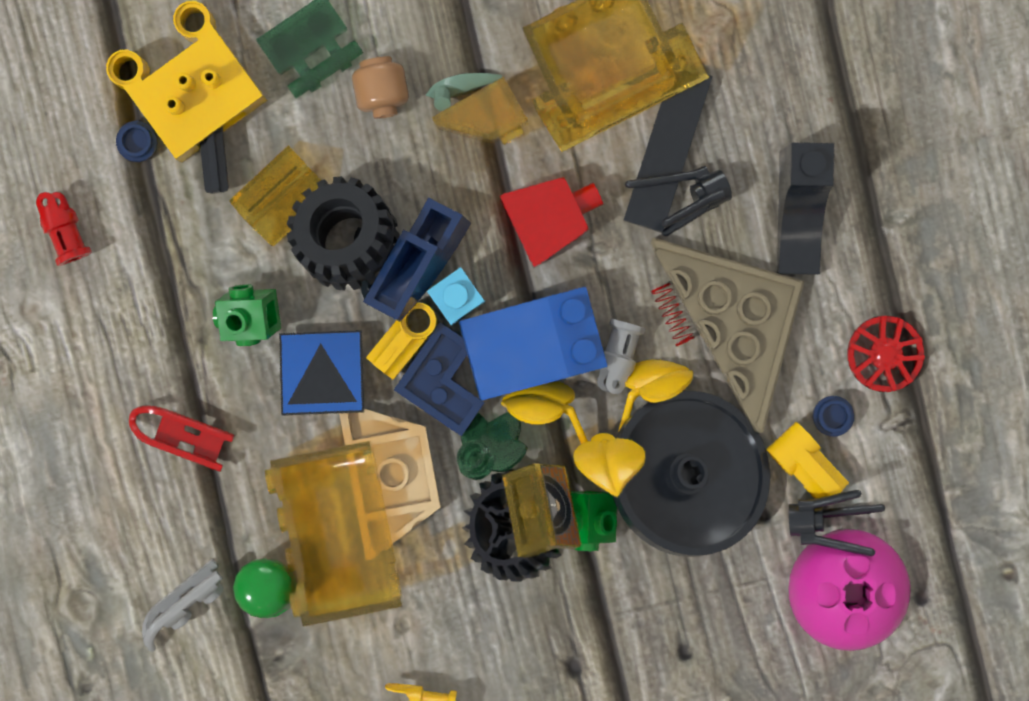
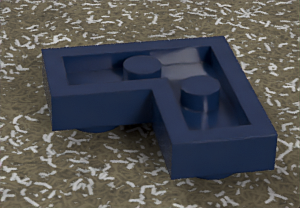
(430, 381)

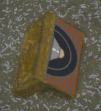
(541, 509)

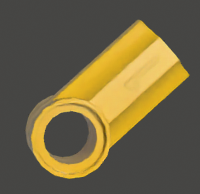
(400, 344)
(800, 456)

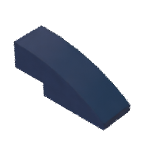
(417, 260)

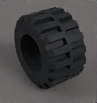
(324, 210)

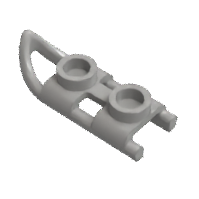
(175, 608)

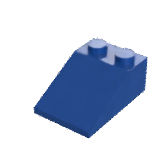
(533, 343)

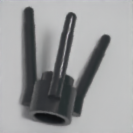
(707, 194)
(808, 518)

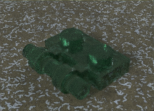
(301, 36)

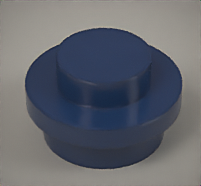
(136, 141)
(833, 416)

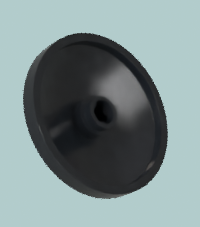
(699, 477)

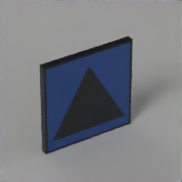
(321, 373)

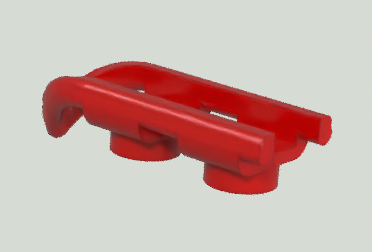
(172, 431)

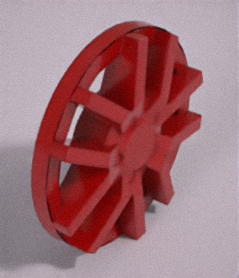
(885, 353)

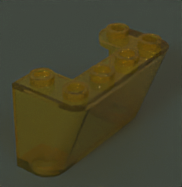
(335, 533)

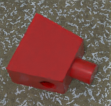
(549, 216)

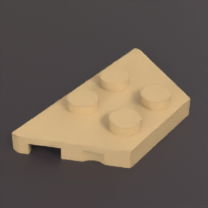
(402, 466)

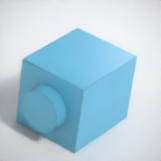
(456, 296)

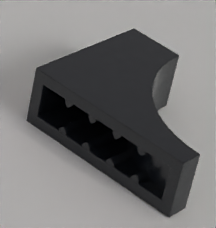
(804, 187)

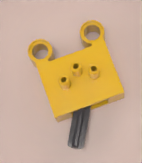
(193, 95)

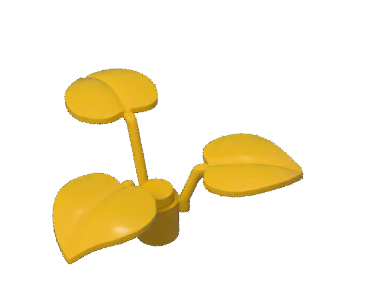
(603, 459)

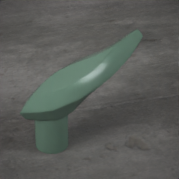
(457, 86)

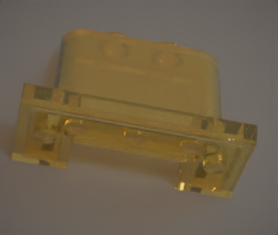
(607, 65)

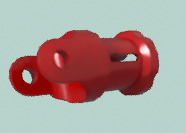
(62, 228)

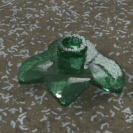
(492, 444)

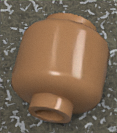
(380, 87)

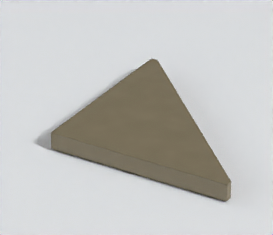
(740, 316)

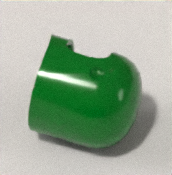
(264, 588)

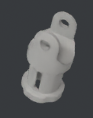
(619, 355)

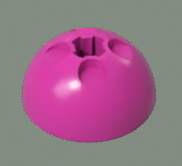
(829, 578)

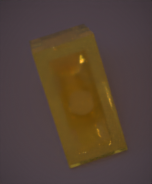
(485, 115)

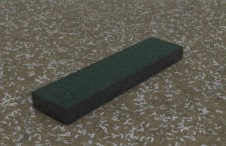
(666, 155)

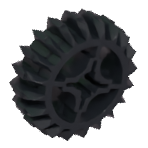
(494, 536)

